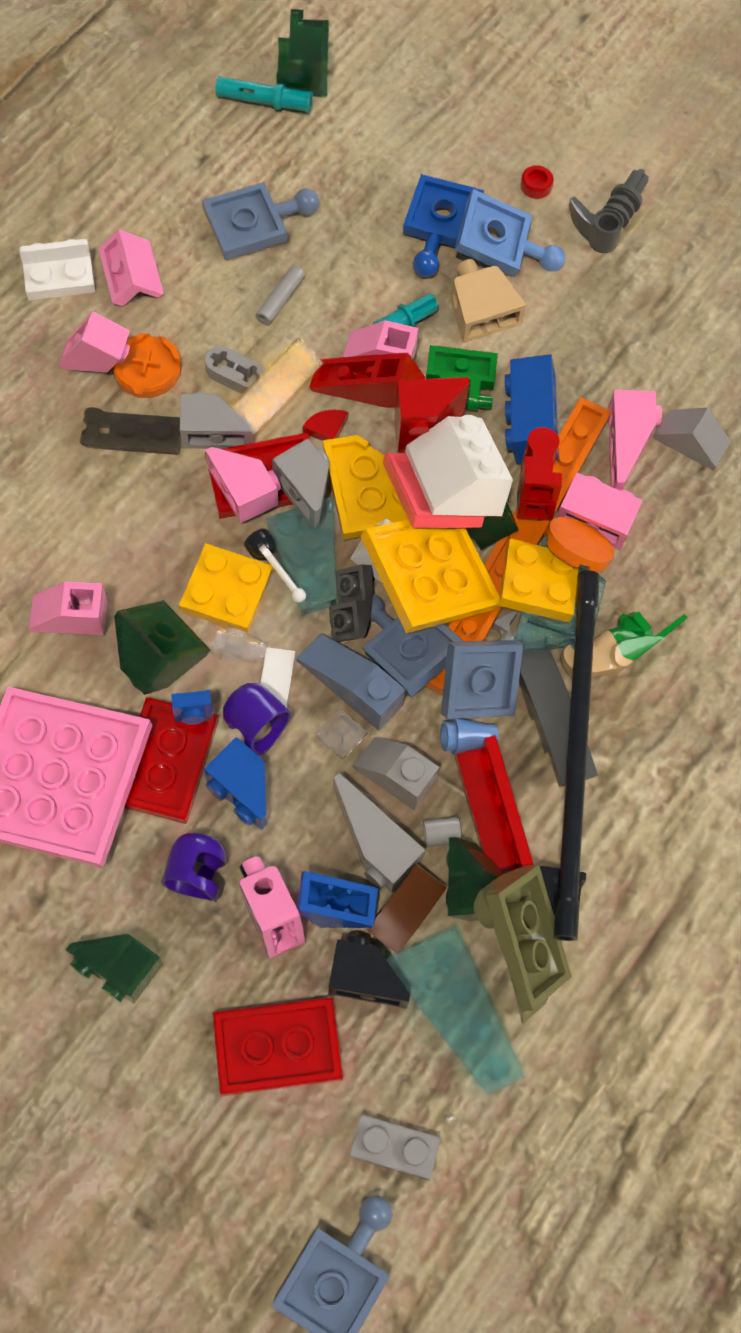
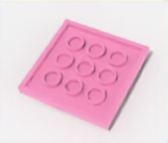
(65, 774)

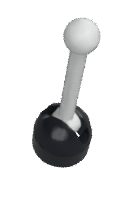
(263, 547)

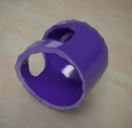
(250, 710)
(179, 868)

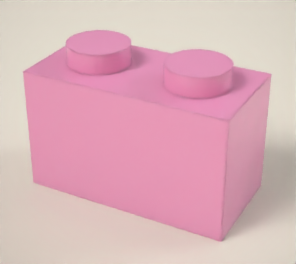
(601, 507)

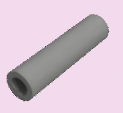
(280, 295)

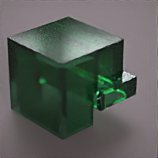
(304, 55)

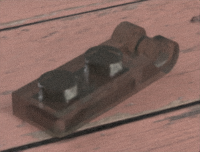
(131, 432)

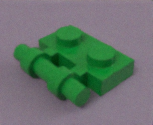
(457, 362)

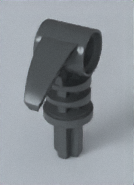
(606, 225)

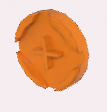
(149, 367)
(578, 544)

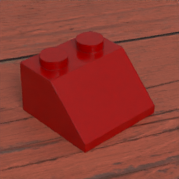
(424, 404)

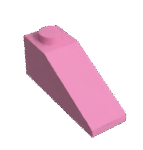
(630, 430)

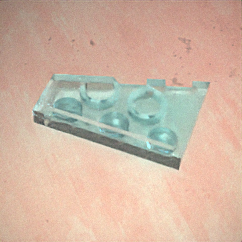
(307, 555)

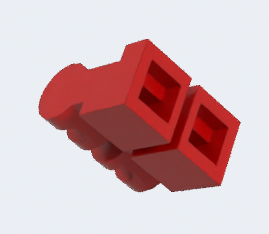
(538, 483)

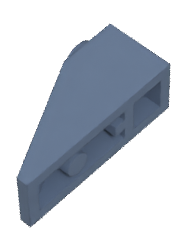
(354, 680)

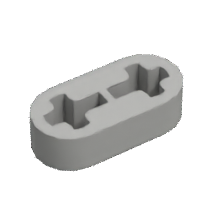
(237, 368)

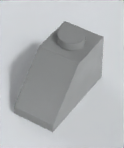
(211, 422)
(304, 478)
(398, 770)

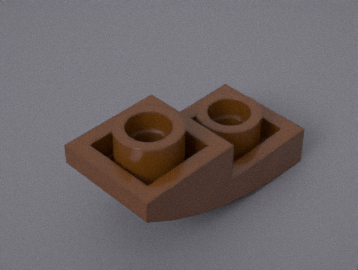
(407, 908)

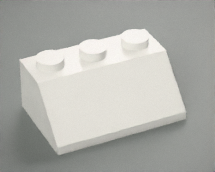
(460, 468)

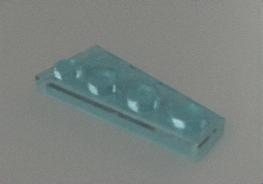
(457, 1006)

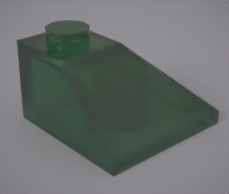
(156, 646)

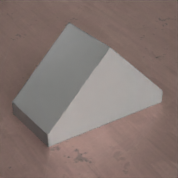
(694, 434)

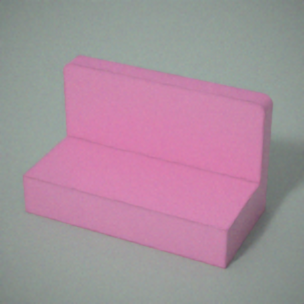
(129, 267)

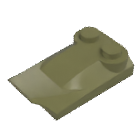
(524, 927)

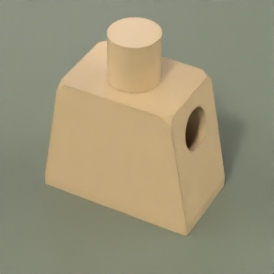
(484, 301)

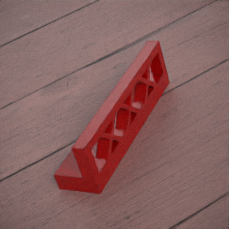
(493, 806)

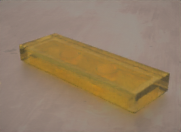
(277, 384)

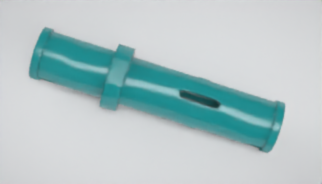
(265, 94)

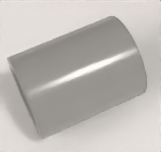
(437, 831)

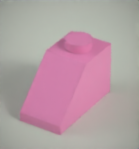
(95, 345)
(243, 482)

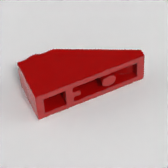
(365, 378)

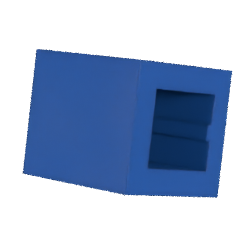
(241, 779)

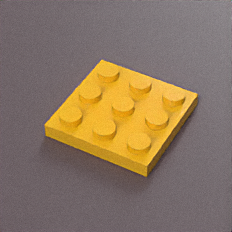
(430, 573)

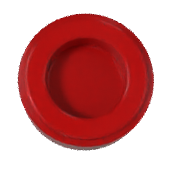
(536, 182)

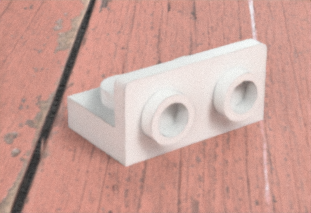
(57, 269)

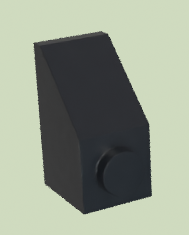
(365, 975)

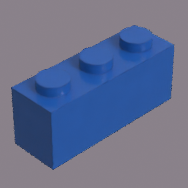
(532, 400)

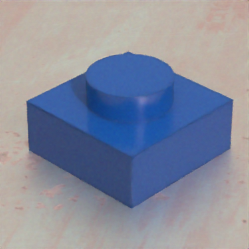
(192, 707)

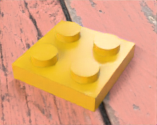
(537, 582)
(226, 588)

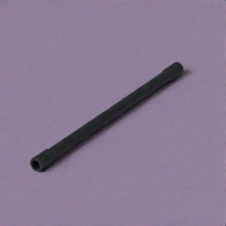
(567, 904)

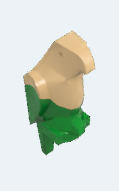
(621, 645)

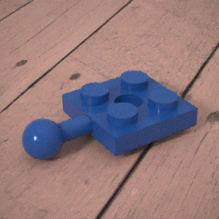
(427, 224)

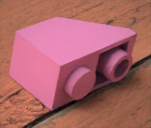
(382, 338)
(70, 609)

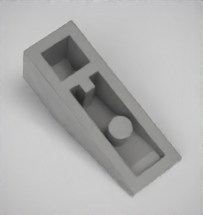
(380, 843)

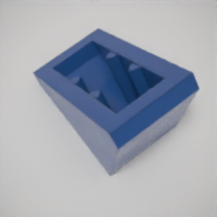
(336, 902)

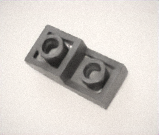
(354, 593)

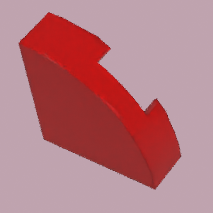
(326, 424)

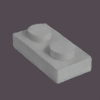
(395, 1147)

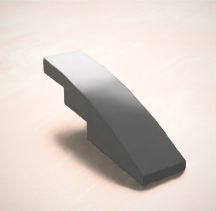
(550, 708)

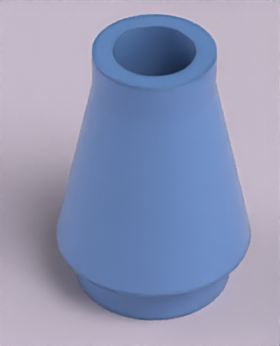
(465, 735)

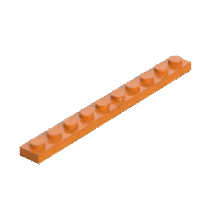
(575, 445)

